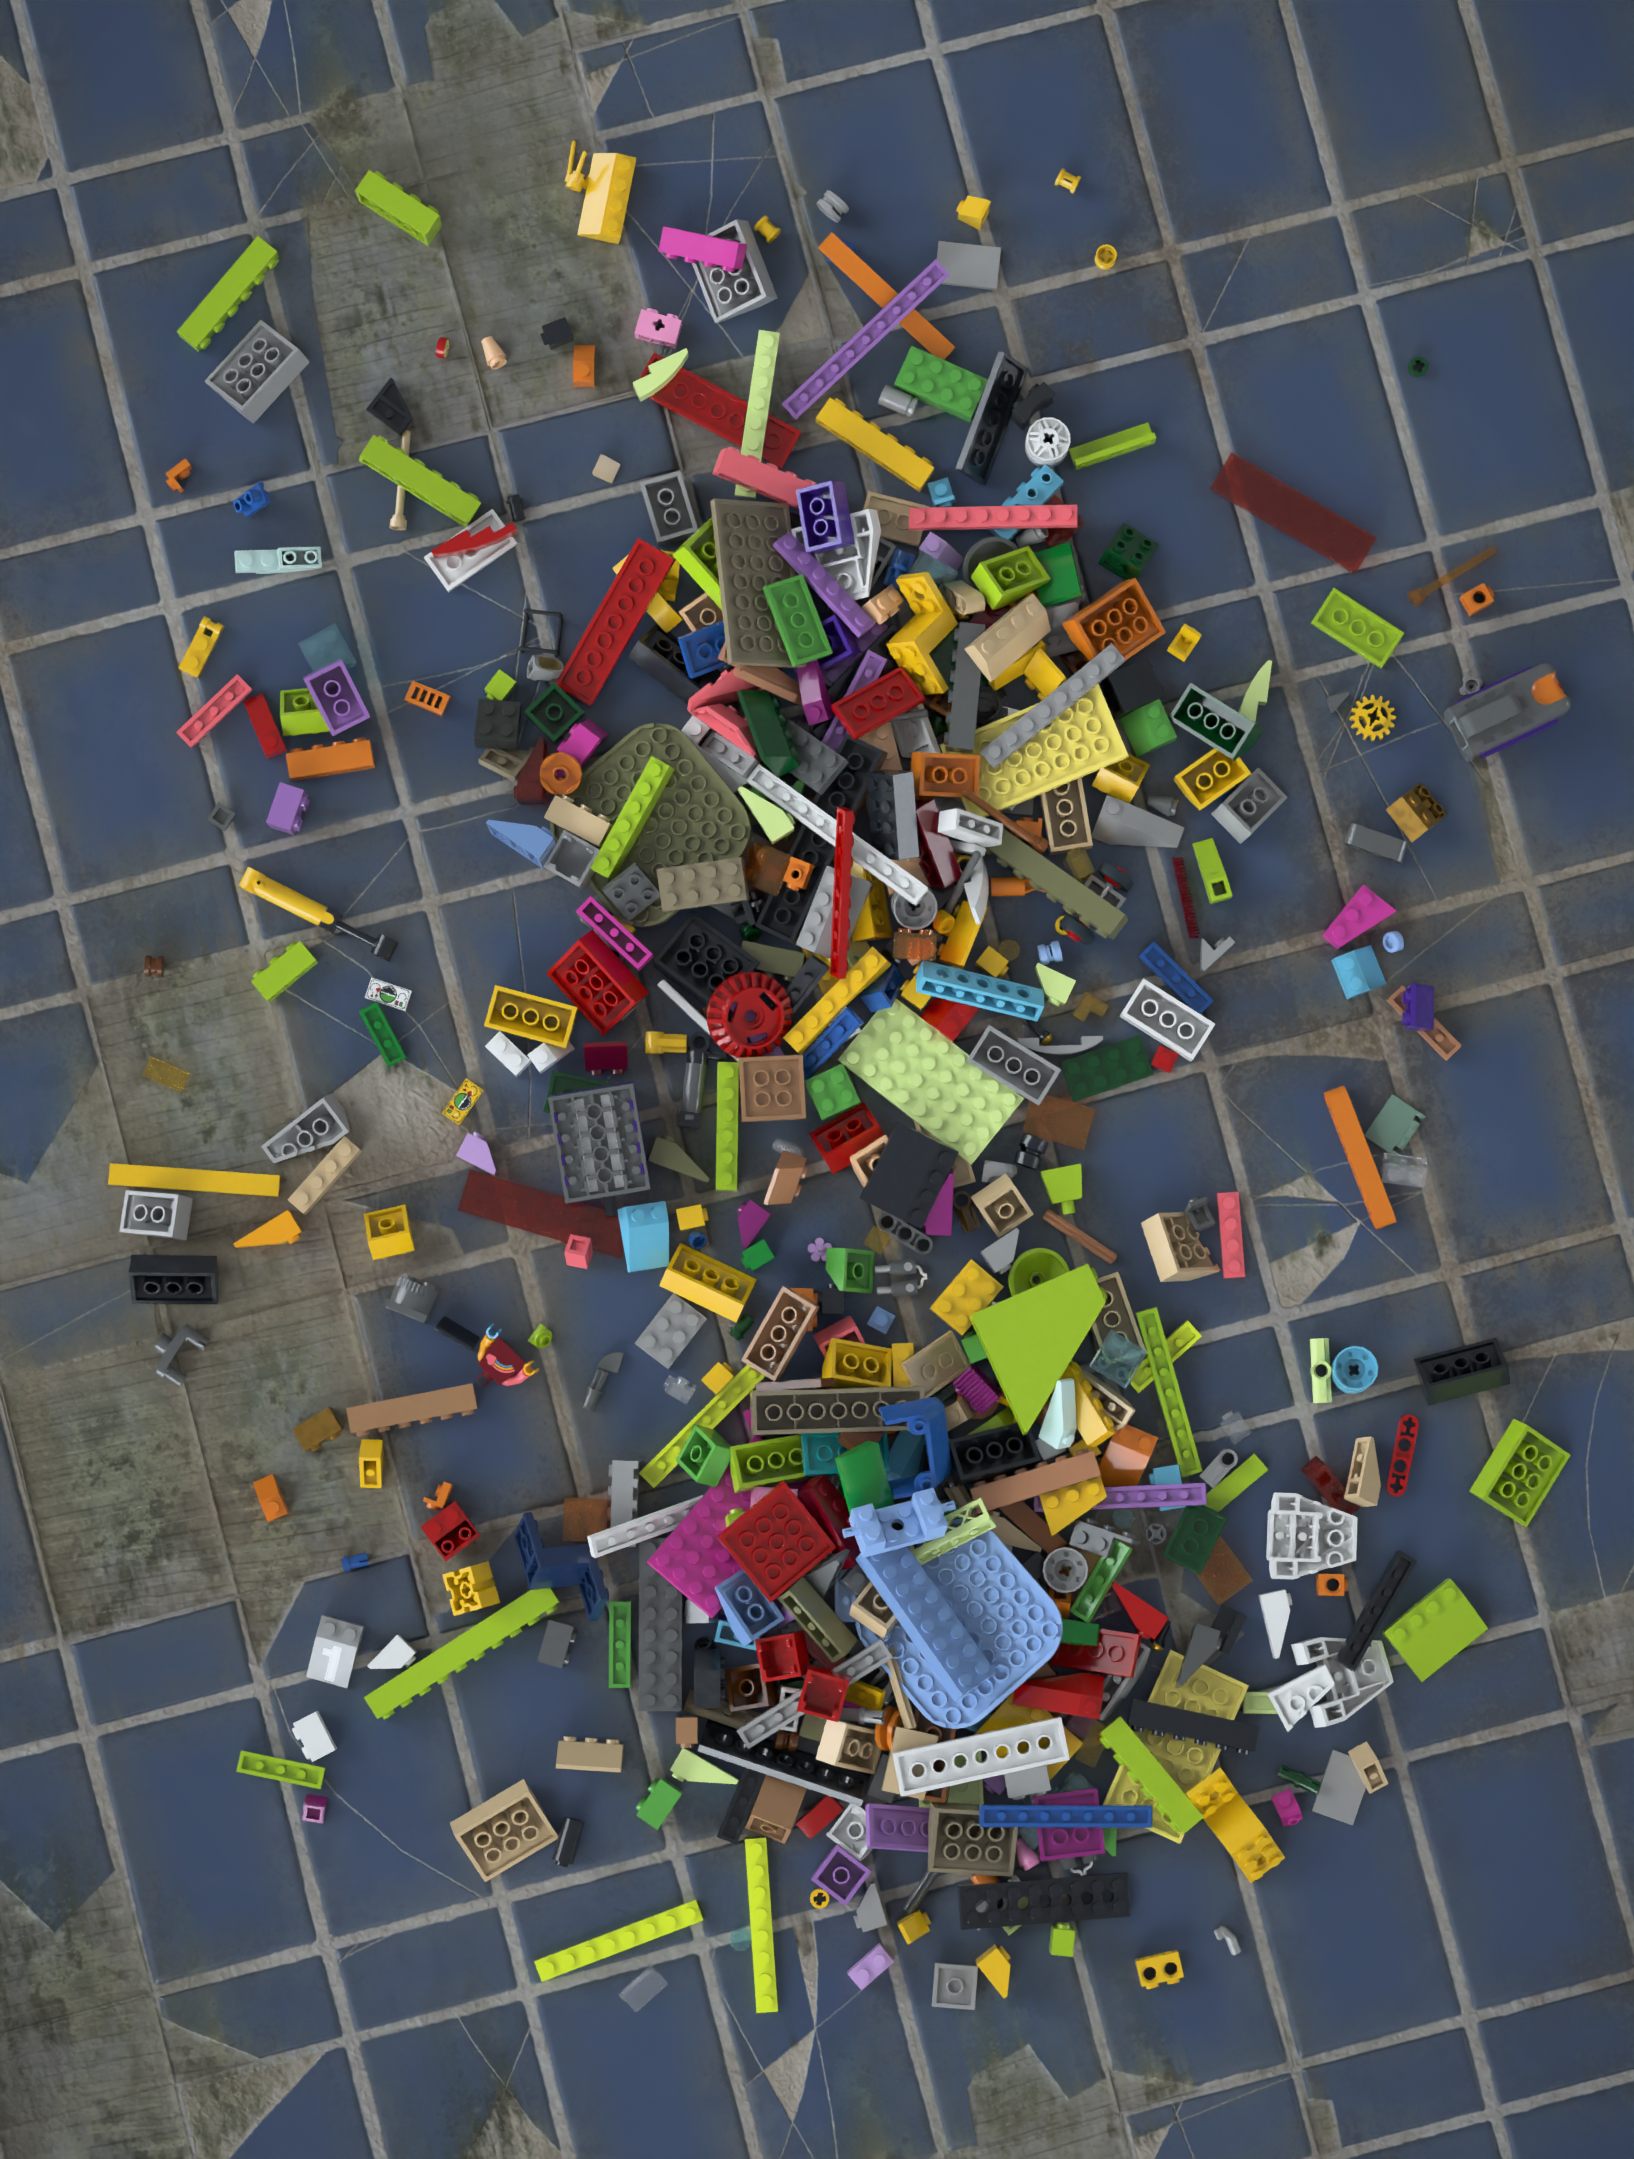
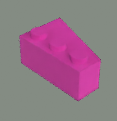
(1357, 917)

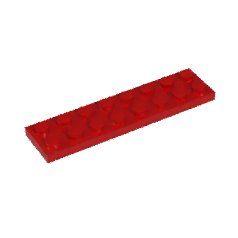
(721, 413)
(615, 621)

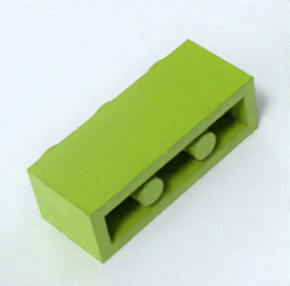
(283, 971)

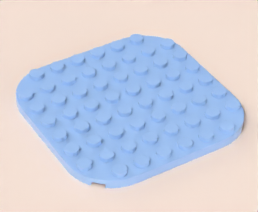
(1001, 1611)

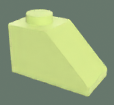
(1055, 985)

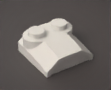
(851, 1832)

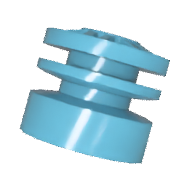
(1366, 1369)

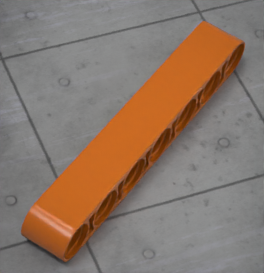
(1359, 1157)

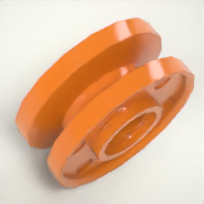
(885, 1732)

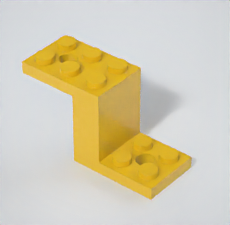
(922, 632)
(1235, 1825)

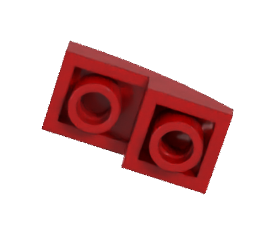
(819, 1816)

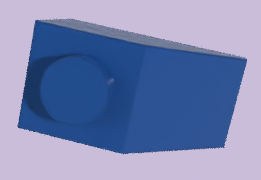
(884, 990)

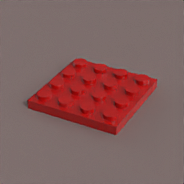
(776, 1541)

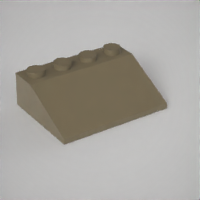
(963, 1847)

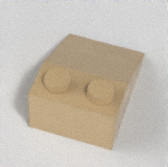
(873, 1612)

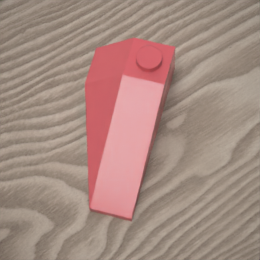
(722, 692)

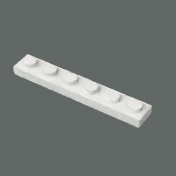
(639, 1529)

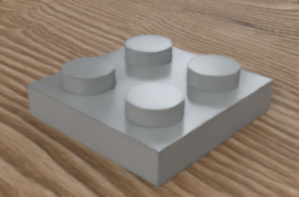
(954, 1986)

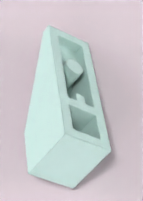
(1060, 1418)

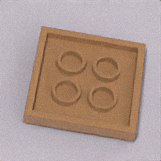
(772, 1088)

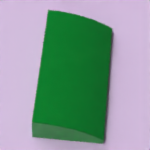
(864, 1477)

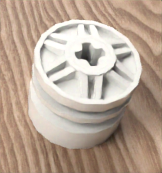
(1046, 453)

